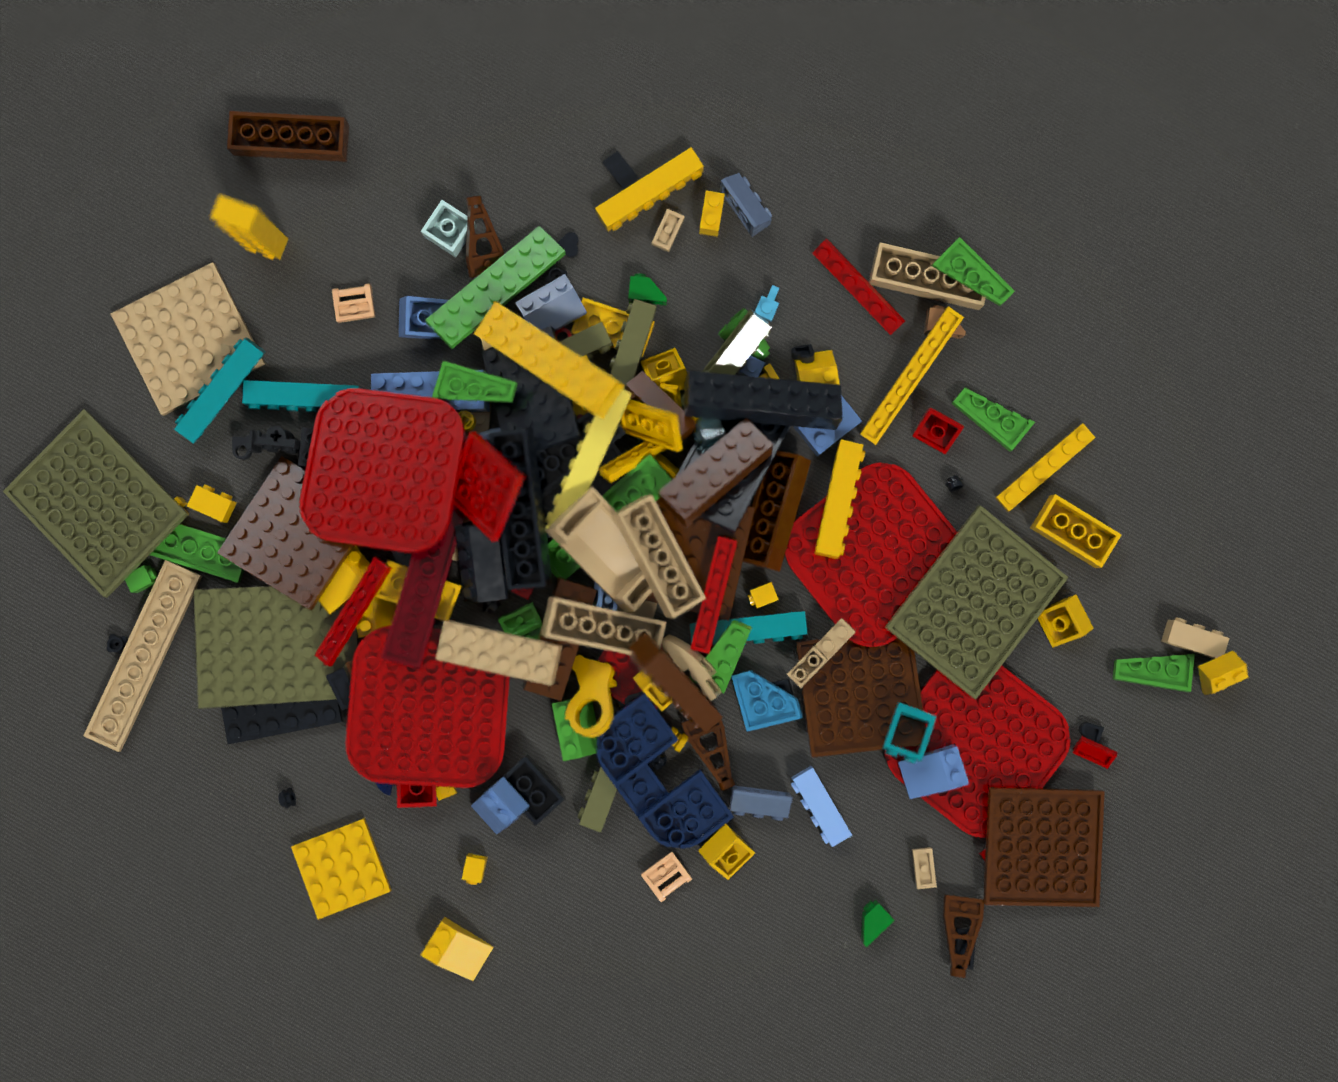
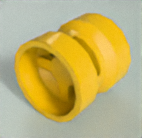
(469, 420)
(682, 739)

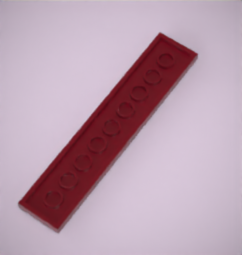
(421, 599)

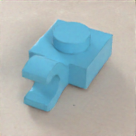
(767, 306)

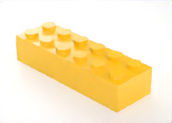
(249, 228)

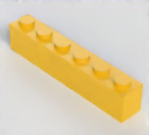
(649, 190)
(839, 498)

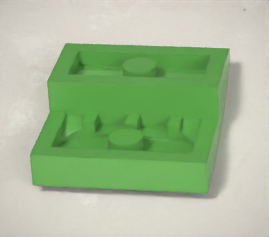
(522, 622)

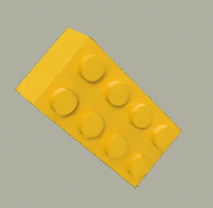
(1075, 531)

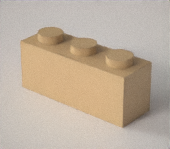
(1195, 638)

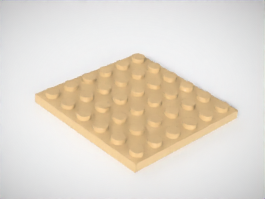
(182, 335)

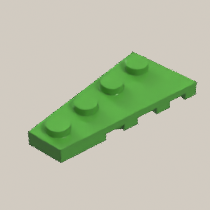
(973, 272)
(471, 385)
(995, 420)
(726, 652)
(1163, 672)

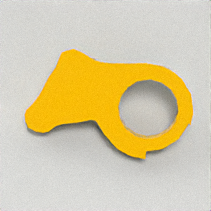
(594, 685)

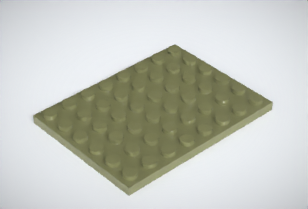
(95, 503)
(976, 602)
(262, 648)

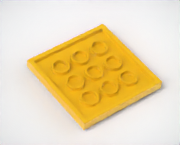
(341, 868)

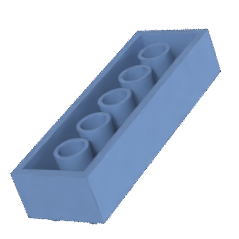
(422, 385)

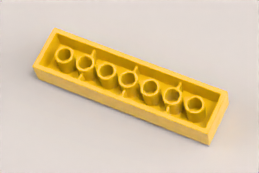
(549, 360)

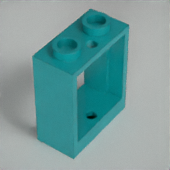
(915, 714)

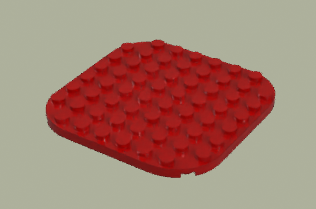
(382, 470)
(886, 553)
(424, 723)
(1002, 737)

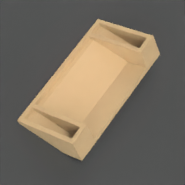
(597, 545)

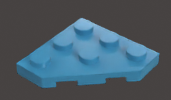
(763, 702)

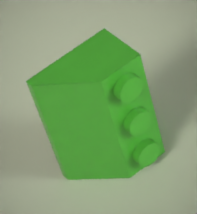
(571, 743)

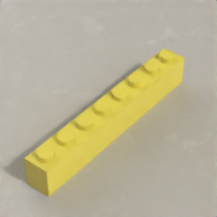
(589, 457)

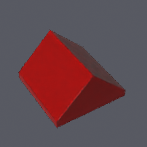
(937, 430)
(416, 796)

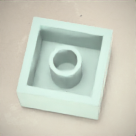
(447, 228)

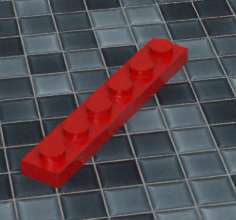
(858, 286)
(714, 594)
(353, 611)

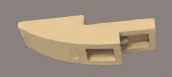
(821, 653)
(698, 665)

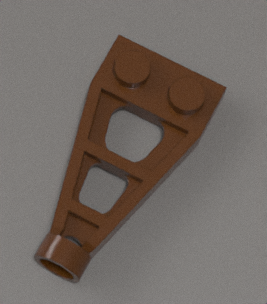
(479, 263)
(694, 739)
(961, 907)

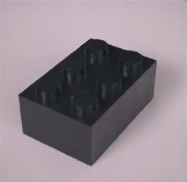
(535, 789)

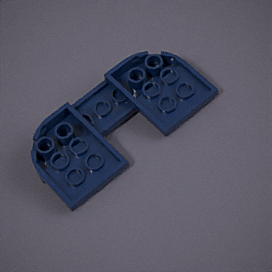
(671, 818)

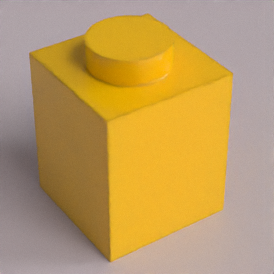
(762, 595)
(474, 868)

